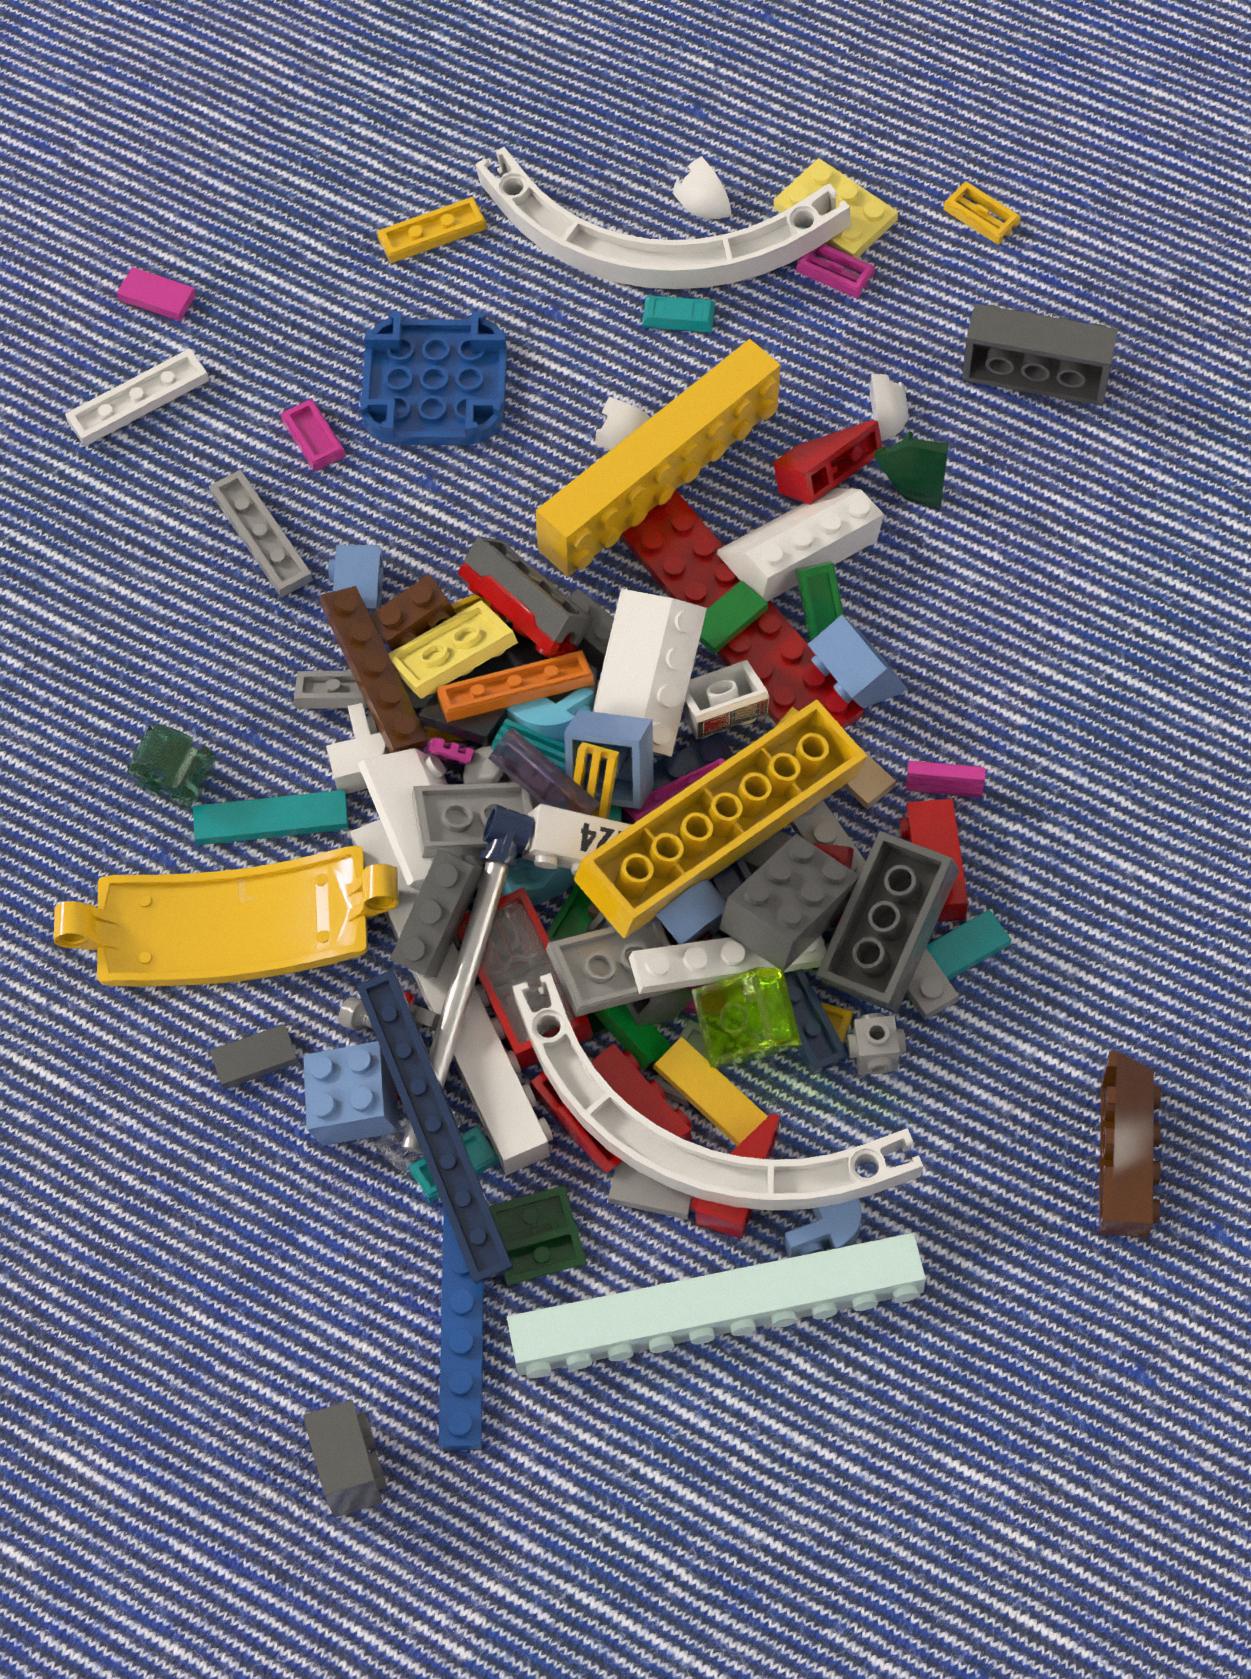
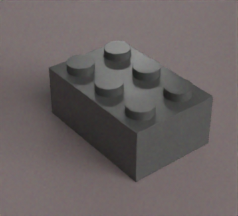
(788, 902)

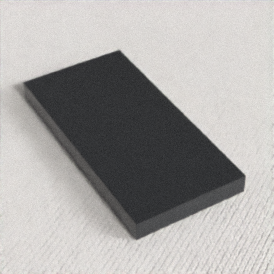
(484, 726)

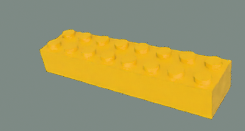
(658, 458)
(719, 818)

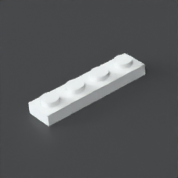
(137, 397)

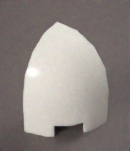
(702, 192)
(888, 405)
(620, 422)

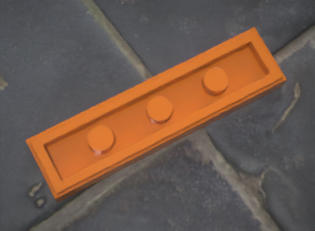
(515, 686)

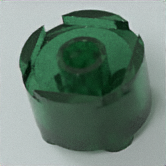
(171, 764)

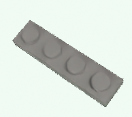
(261, 533)

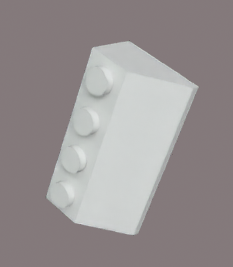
(805, 536)
(650, 662)
(391, 784)

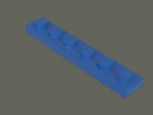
(460, 1350)

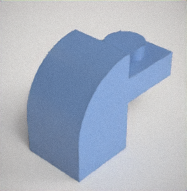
(694, 913)
(835, 1228)

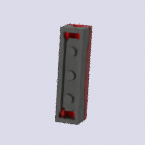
(524, 597)

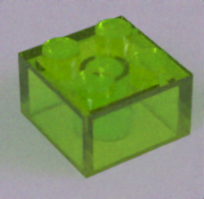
(746, 1017)

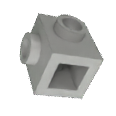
(876, 1044)

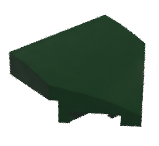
(916, 468)

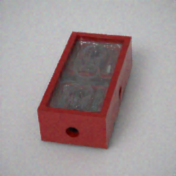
(515, 956)

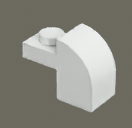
(347, 754)

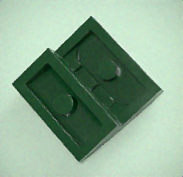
(539, 1234)

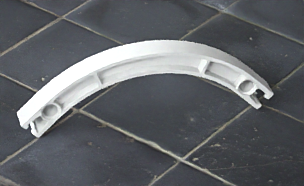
(659, 261)
(688, 1166)

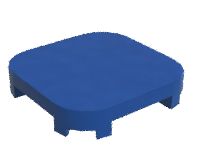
(434, 380)

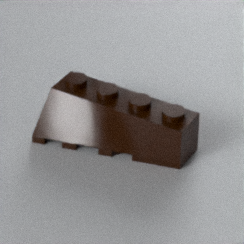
(1127, 1148)

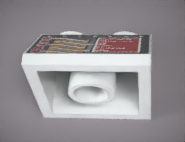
(724, 699)

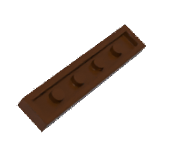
(373, 670)

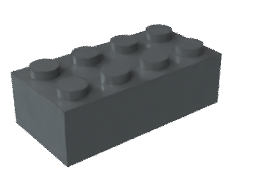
(1039, 354)
(888, 922)

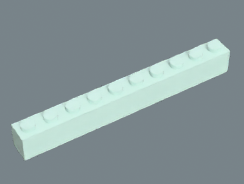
(716, 1305)

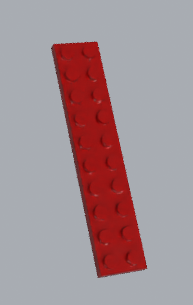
(685, 563)

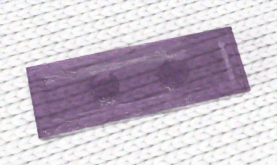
(540, 775)

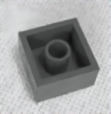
(345, 1467)

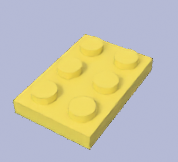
(868, 213)
(452, 649)

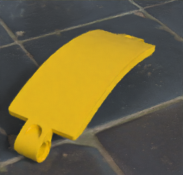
(198, 934)

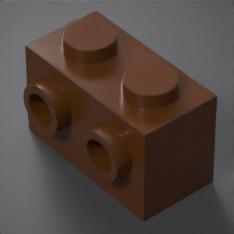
(412, 613)

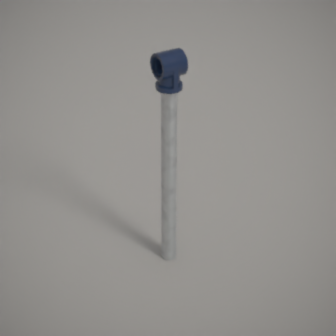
(506, 835)

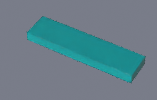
(270, 817)

